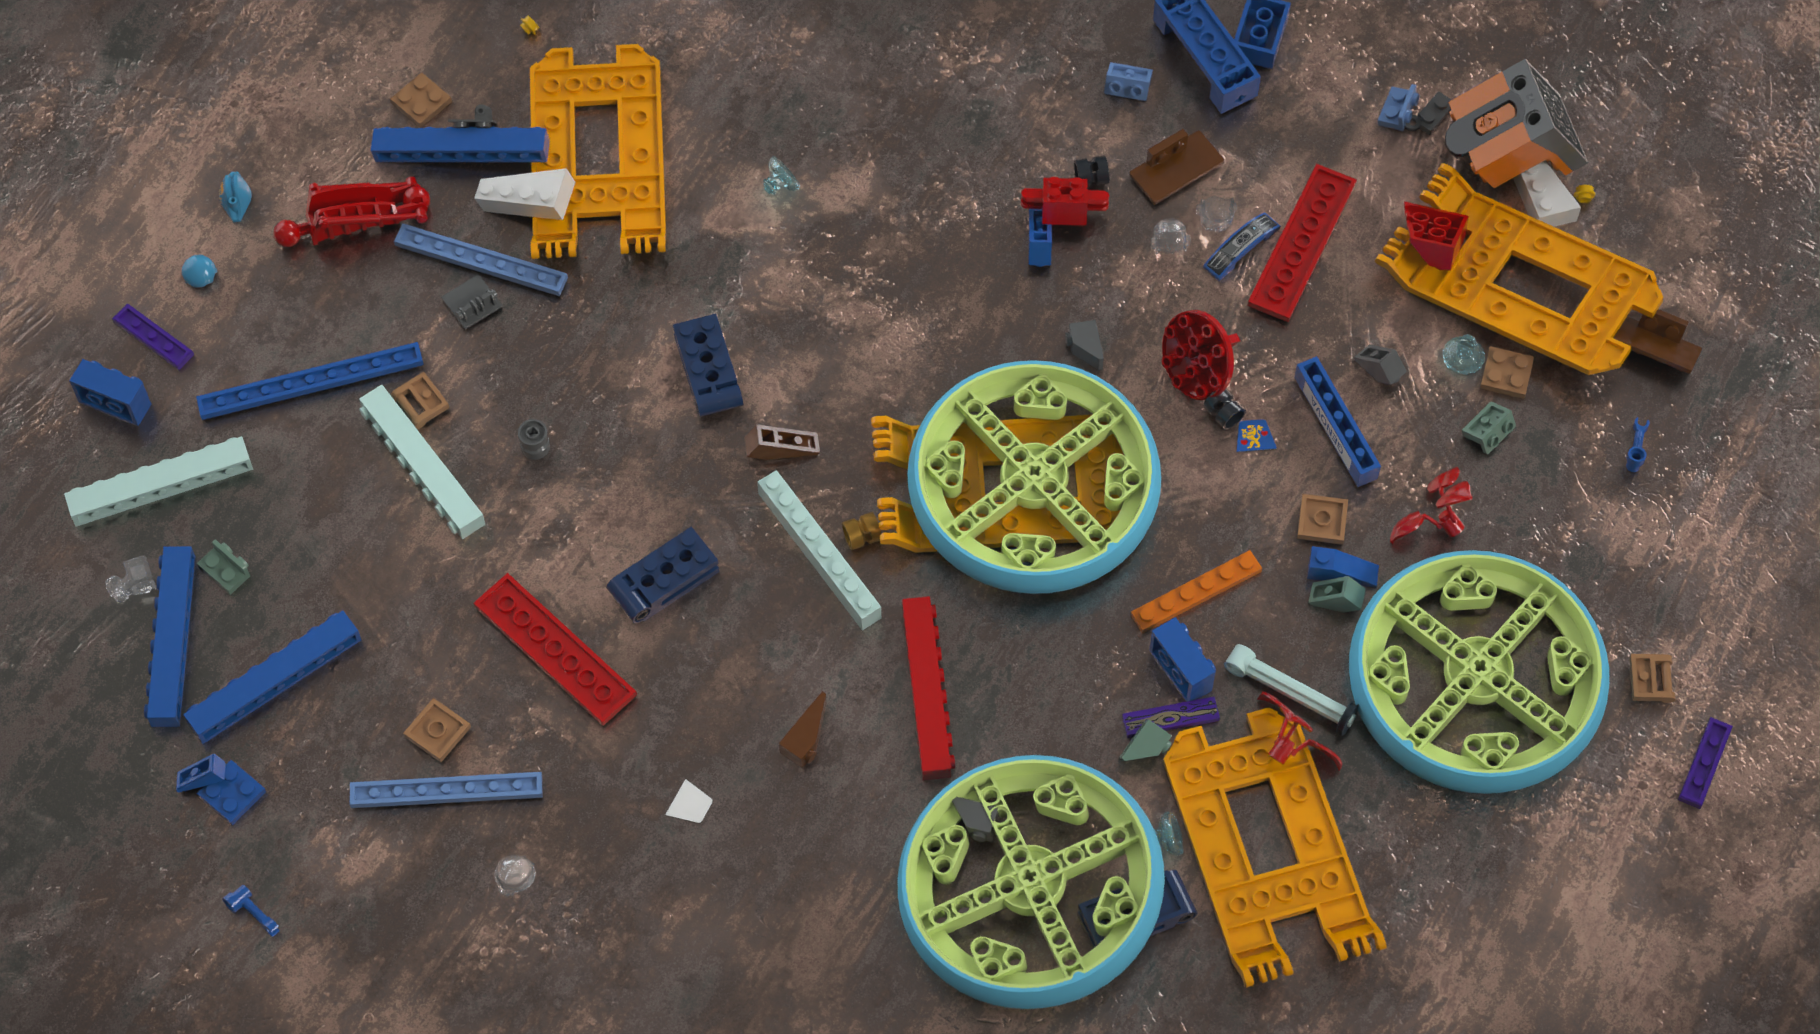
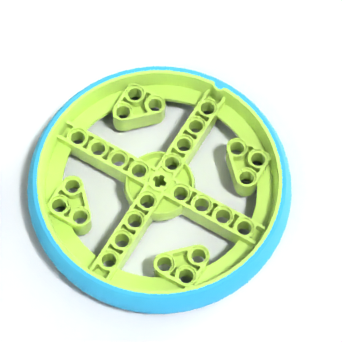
(1047, 572)
(1470, 770)
(1011, 985)

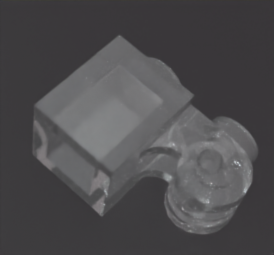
(137, 580)

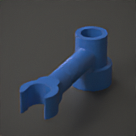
(1637, 455)
(240, 899)

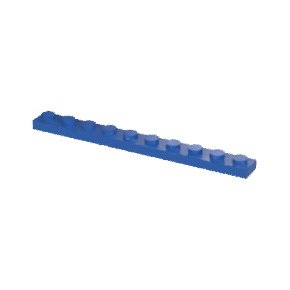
(309, 380)

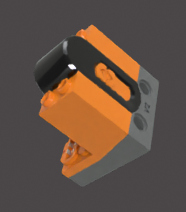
(1512, 127)

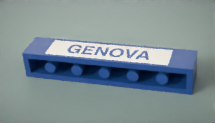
(1337, 421)

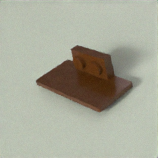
(1175, 164)
(1660, 340)

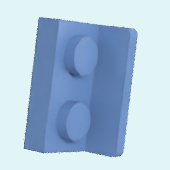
(1128, 81)
(1398, 107)

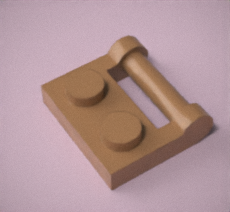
(426, 396)
(1644, 677)

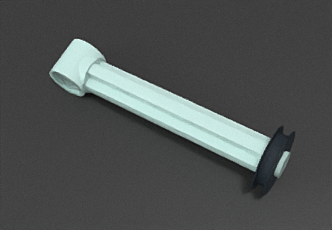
(1243, 662)

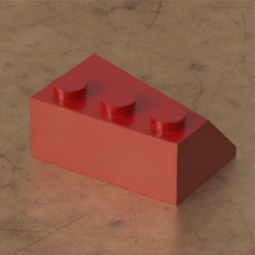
(1436, 234)

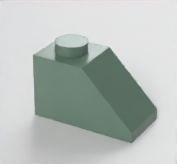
(1337, 594)
(1147, 742)

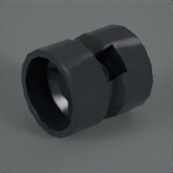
(1084, 168)
(1226, 410)

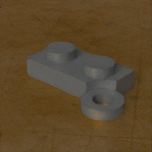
(1431, 115)

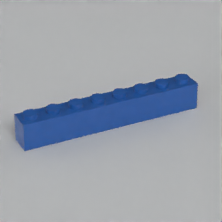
(460, 144)
(171, 637)
(272, 676)

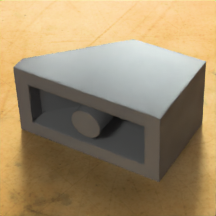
(1085, 343)
(1381, 363)
(976, 819)

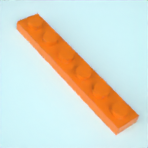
(1196, 591)

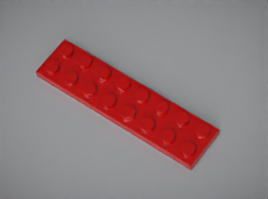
(1302, 243)
(555, 649)

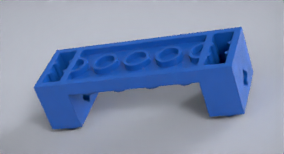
(1212, 48)

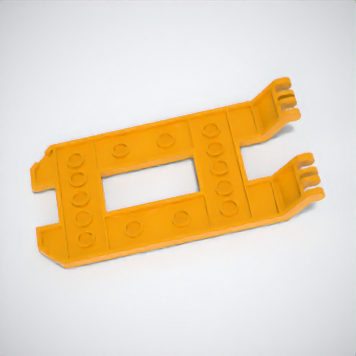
(639, 188)
(1495, 235)
(1089, 477)
(1249, 903)

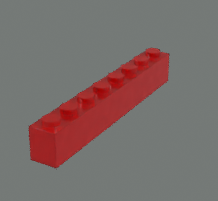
(926, 688)

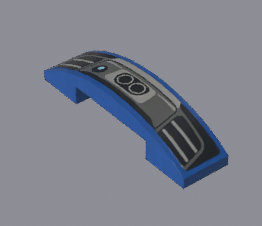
(1239, 244)

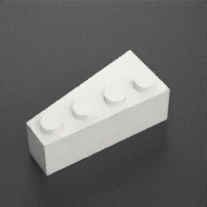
(528, 194)
(1546, 196)

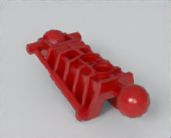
(352, 207)

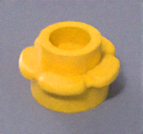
(529, 25)
(1584, 193)

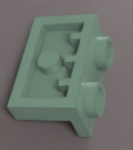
(1490, 426)
(224, 567)

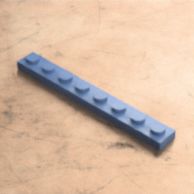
(481, 259)
(446, 789)

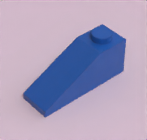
(1039, 239)
(1332, 564)

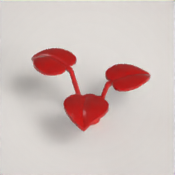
(1448, 519)
(1283, 745)

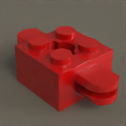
(1064, 200)

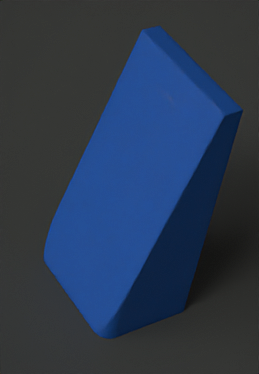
(202, 773)

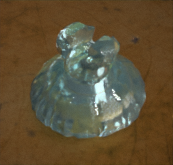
(779, 177)
(1463, 355)
(1170, 834)

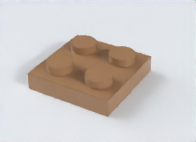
(421, 100)
(1507, 372)
(1322, 519)
(437, 730)

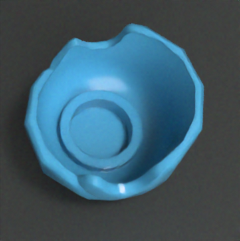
(198, 271)

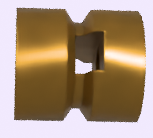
(861, 530)

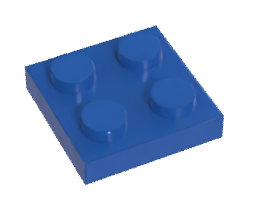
(232, 795)

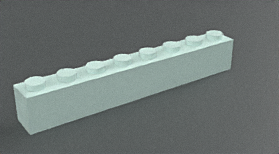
(422, 462)
(158, 481)
(819, 550)

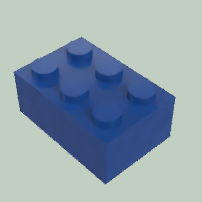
(1262, 30)
(110, 391)
(1182, 659)

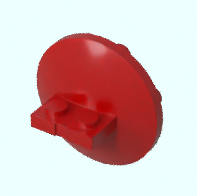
(1198, 354)

